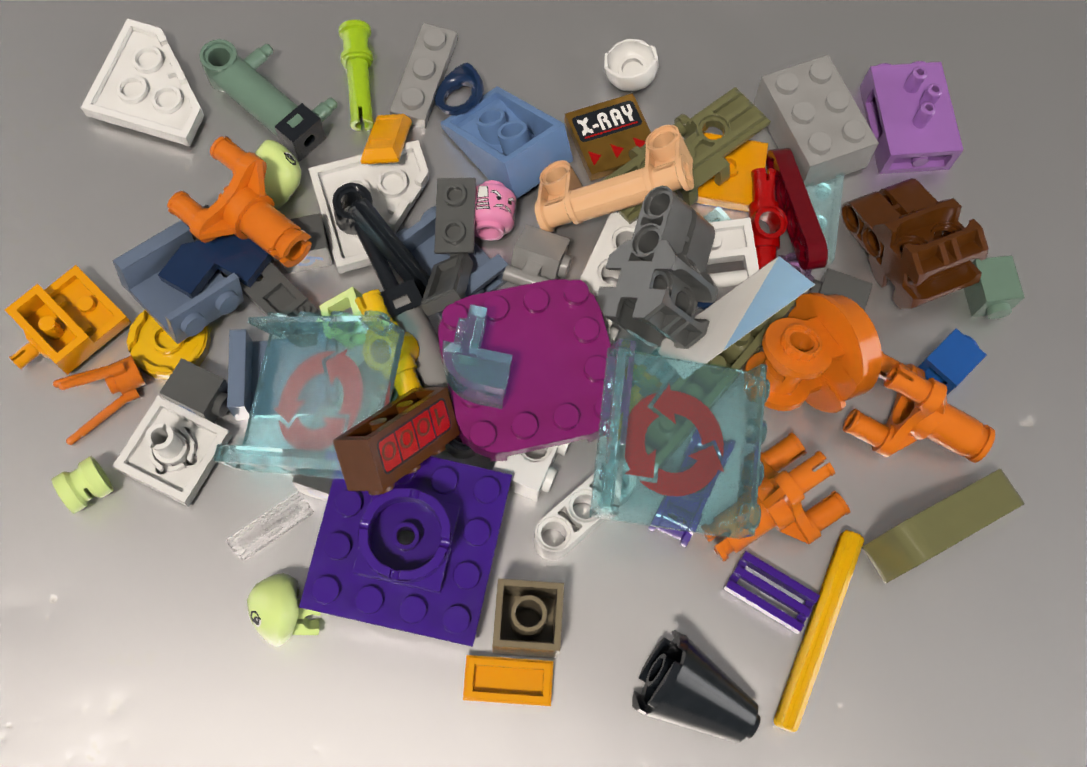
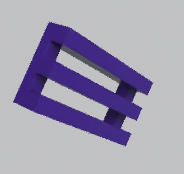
(803, 610)

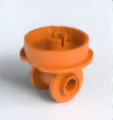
(819, 354)

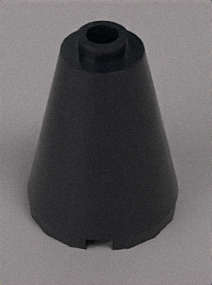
(694, 692)

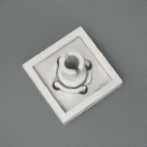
(160, 443)

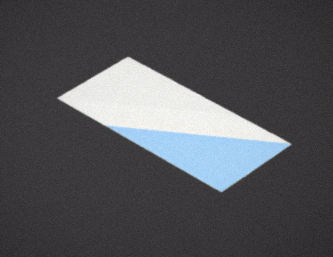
(743, 310)

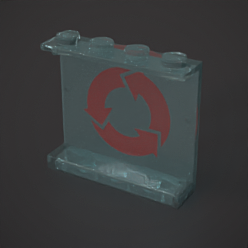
(313, 387)
(679, 444)

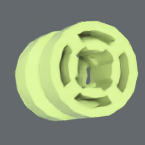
(82, 484)

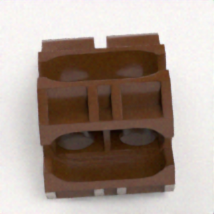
(916, 242)

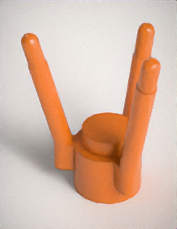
(119, 376)

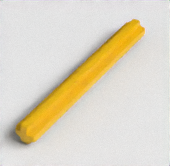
(818, 632)

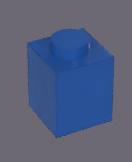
(953, 360)

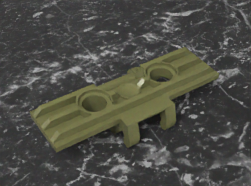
(733, 116)

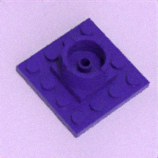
(419, 587)

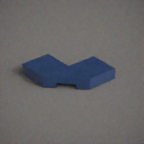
(198, 261)

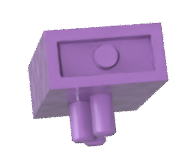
(911, 117)

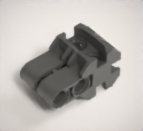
(662, 273)

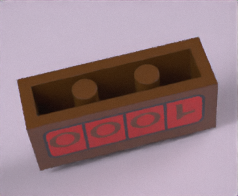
(396, 440)

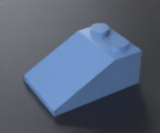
(509, 139)

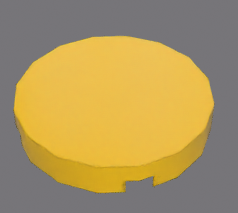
(158, 353)

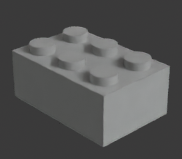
(816, 120)

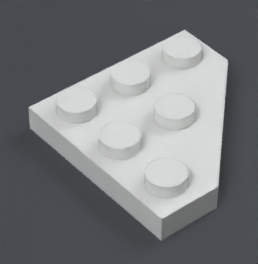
(144, 87)
(392, 189)

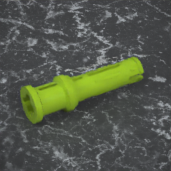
(357, 60)

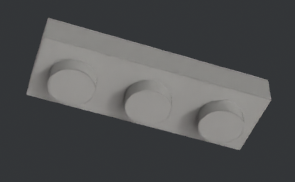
(424, 74)

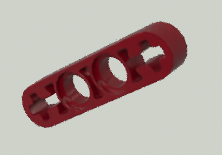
(795, 202)

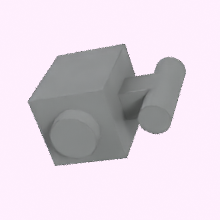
(538, 257)

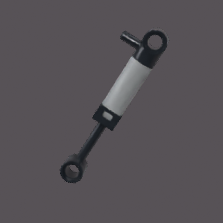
(401, 302)

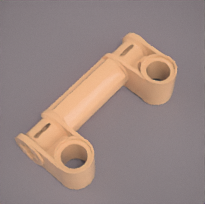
(565, 199)

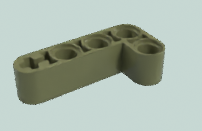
(942, 525)

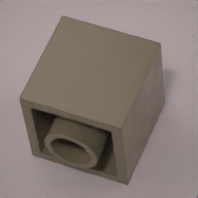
(528, 618)

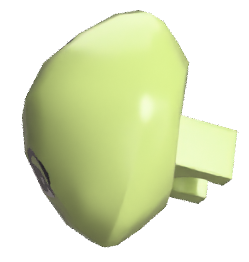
(282, 171)
(276, 610)

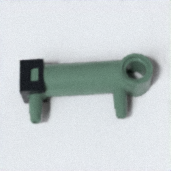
(293, 125)

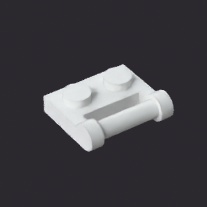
(733, 243)

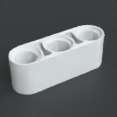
(567, 522)

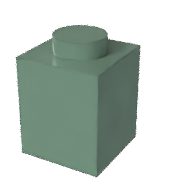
(997, 289)

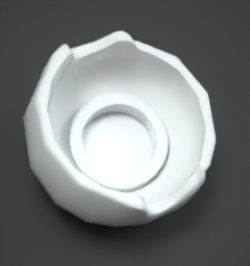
(631, 64)

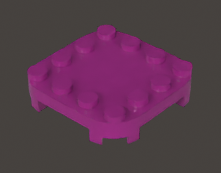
(554, 373)

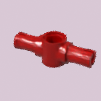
(767, 209)

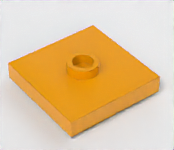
(737, 190)

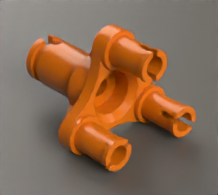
(243, 209)
(919, 414)
(782, 496)

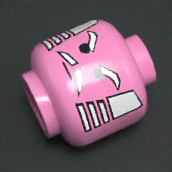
(494, 210)

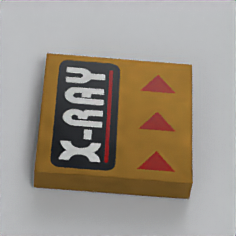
(607, 133)

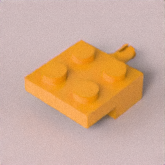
(65, 321)

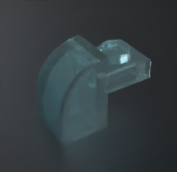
(475, 372)

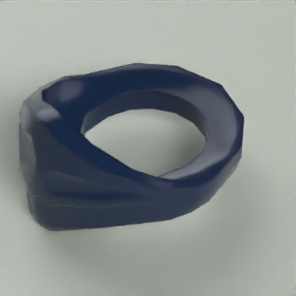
(461, 76)

